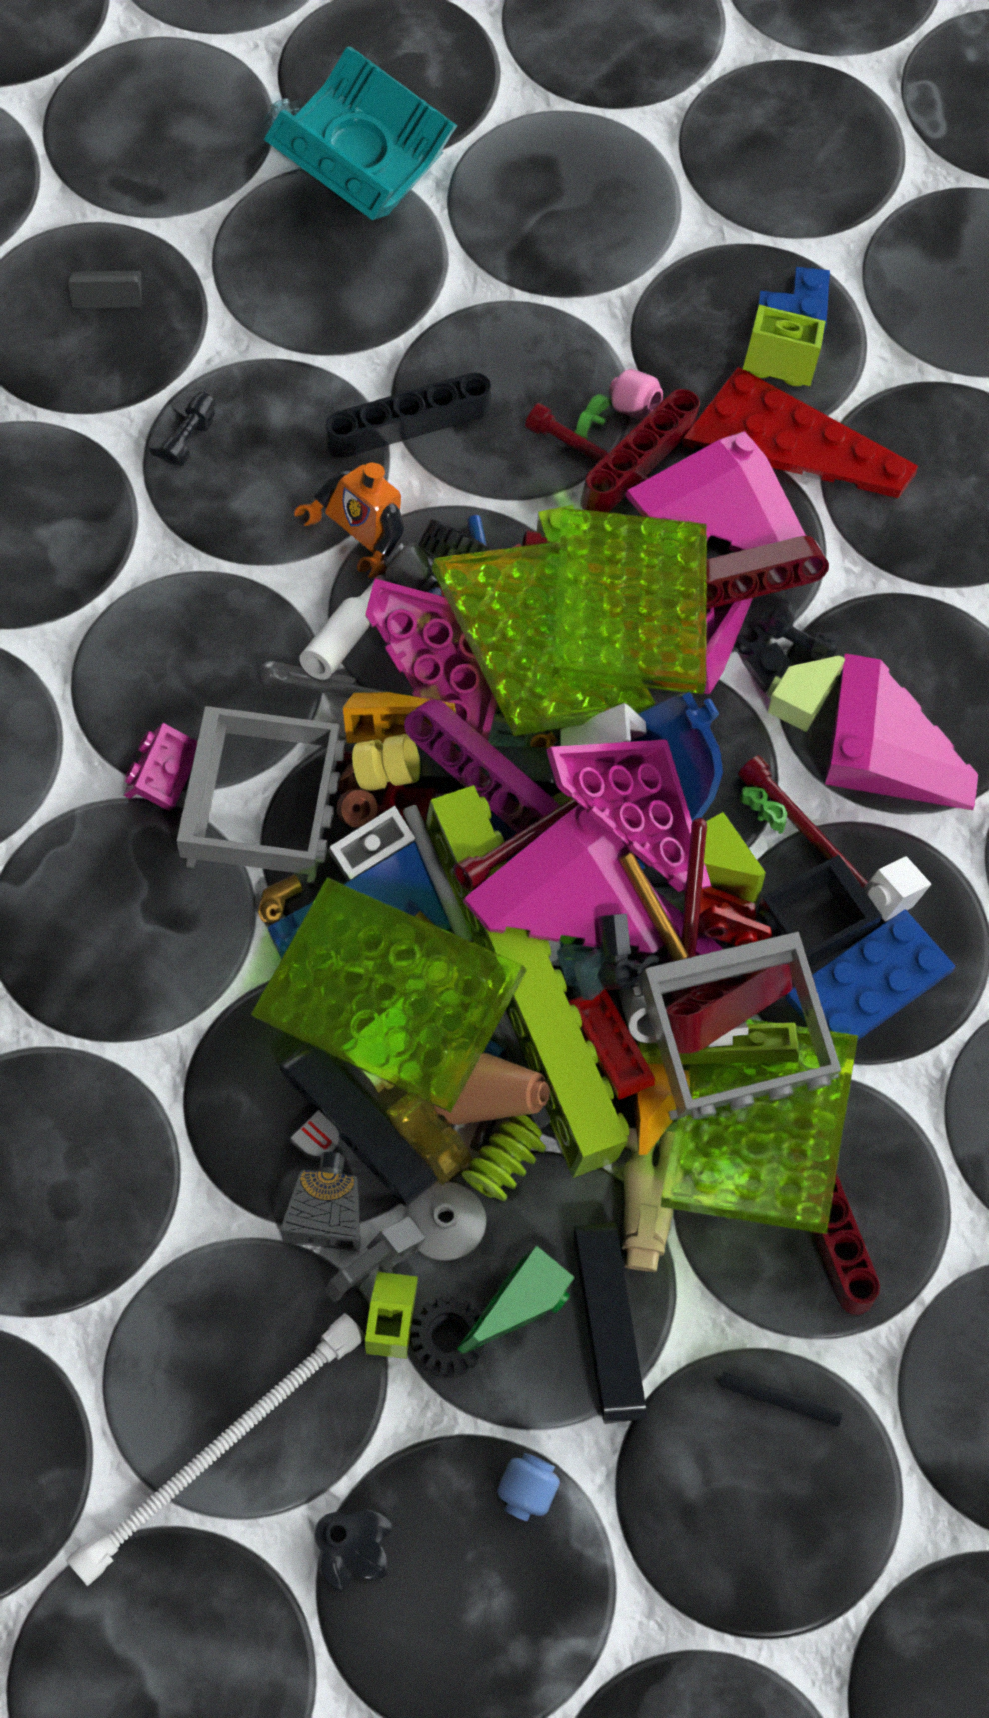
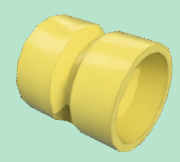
(385, 762)

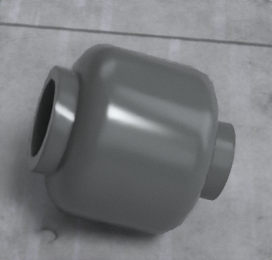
(410, 567)

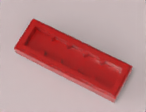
(614, 1045)

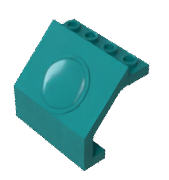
(363, 136)

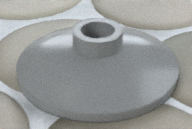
(451, 1239)

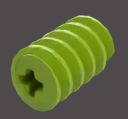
(504, 1157)

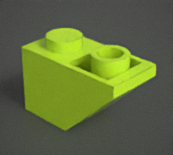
(391, 1315)

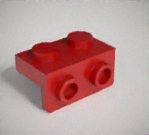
(730, 918)

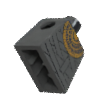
(324, 1207)

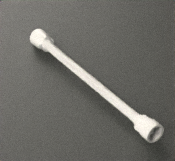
(93, 1557)

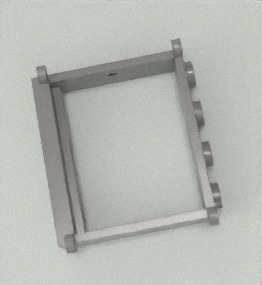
(203, 778)
(728, 964)

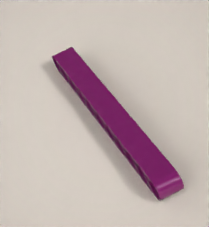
(503, 779)

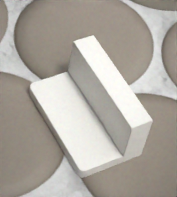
(610, 726)

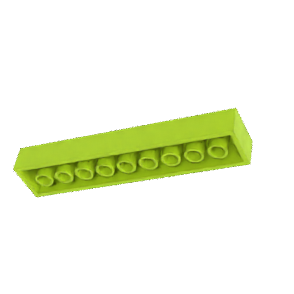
(539, 1012)

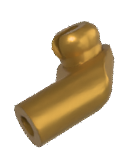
(274, 897)

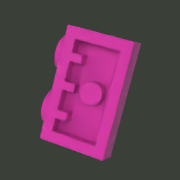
(162, 766)

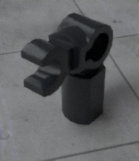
(618, 971)

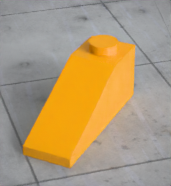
(379, 715)
(652, 1109)

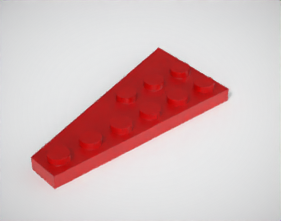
(799, 437)

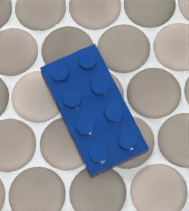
(877, 976)

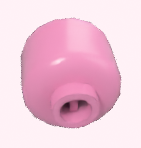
(635, 393)

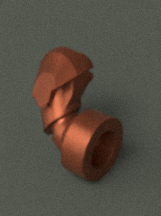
(355, 805)

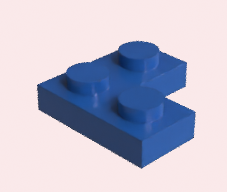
(808, 295)

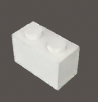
(371, 843)

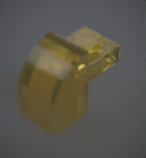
(429, 1136)

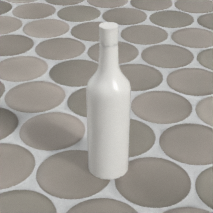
(337, 636)

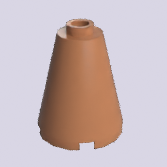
(498, 1091)

